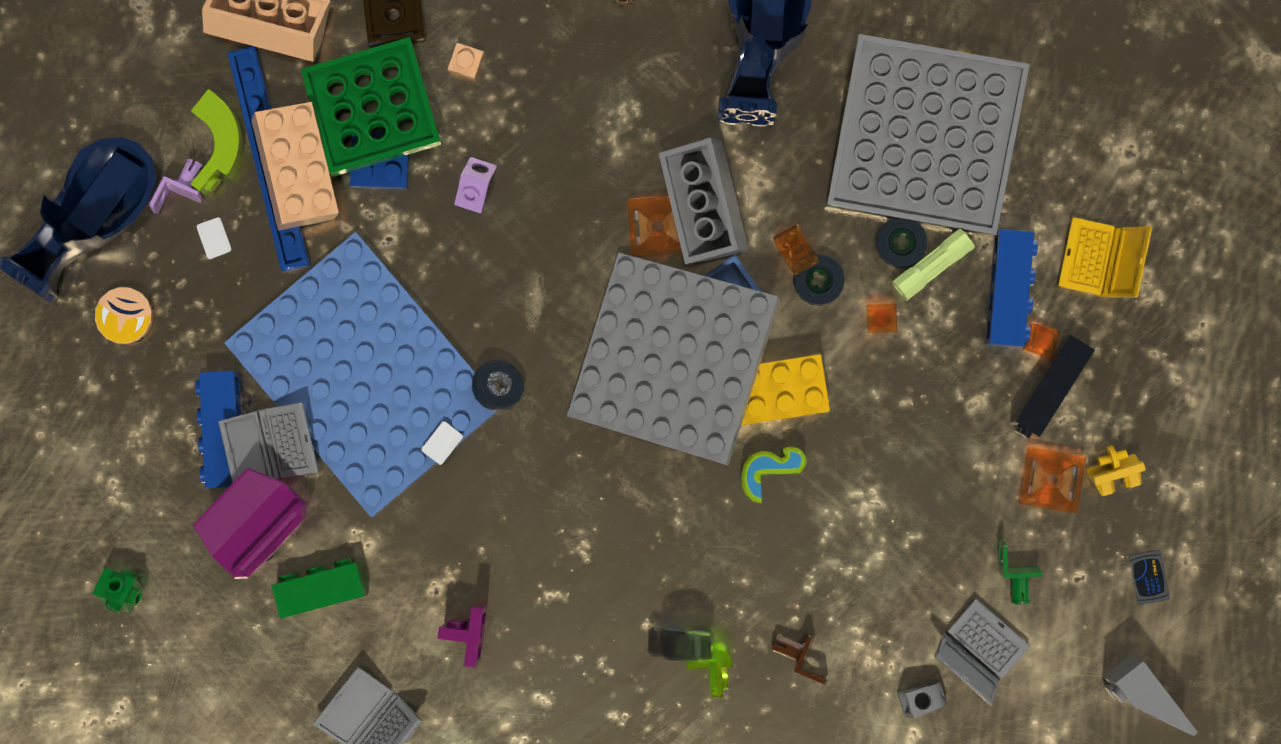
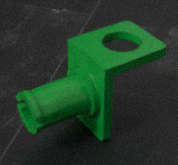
(1019, 575)

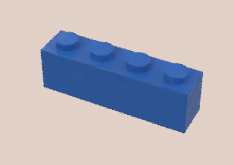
(1010, 289)
(219, 401)

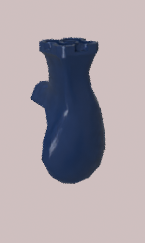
(765, 36)
(98, 201)

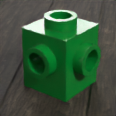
(118, 590)

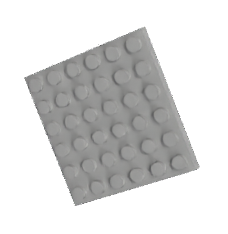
(927, 134)
(673, 358)

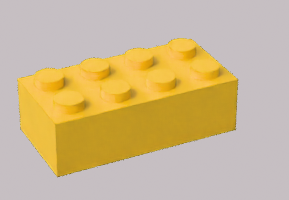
(788, 390)

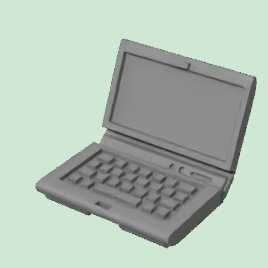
(269, 442)
(980, 649)
(367, 713)

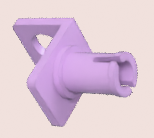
(181, 186)

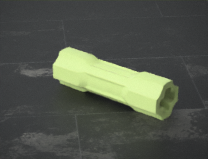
(933, 264)

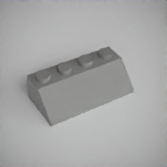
(703, 201)

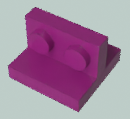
(473, 634)

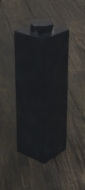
(1051, 387)

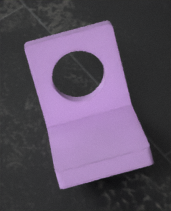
(474, 185)

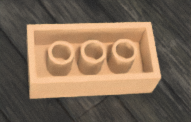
(294, 166)

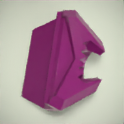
(250, 522)

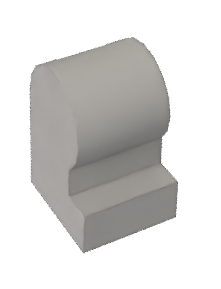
(922, 699)

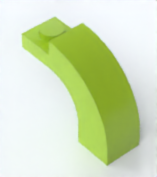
(228, 142)

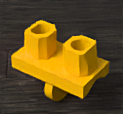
(1113, 467)

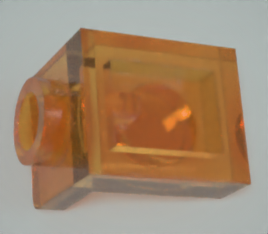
(795, 250)

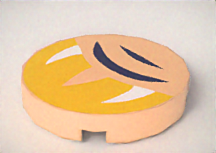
(124, 315)

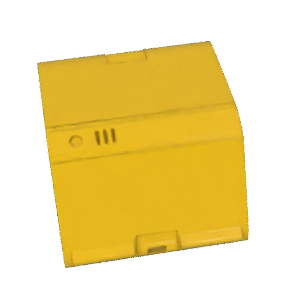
(1104, 259)

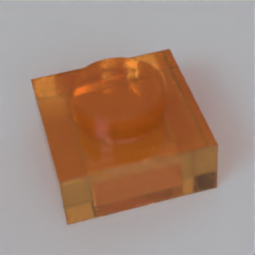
(881, 318)
(1042, 341)

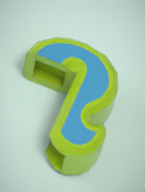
(769, 463)

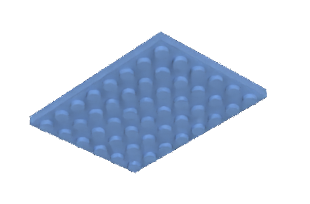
(365, 368)

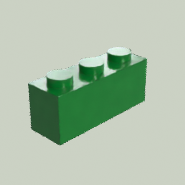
(319, 588)

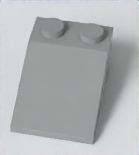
(1138, 687)

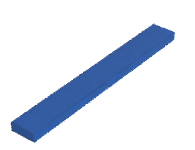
(254, 98)

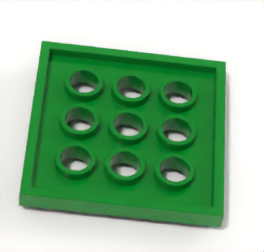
(380, 89)

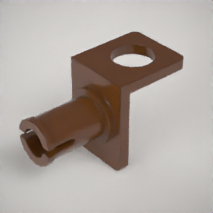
(799, 653)

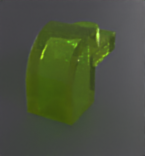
(720, 660)

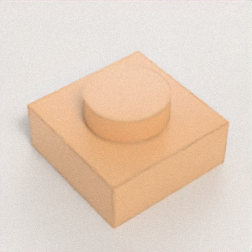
(466, 61)

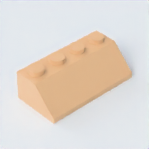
(274, 25)

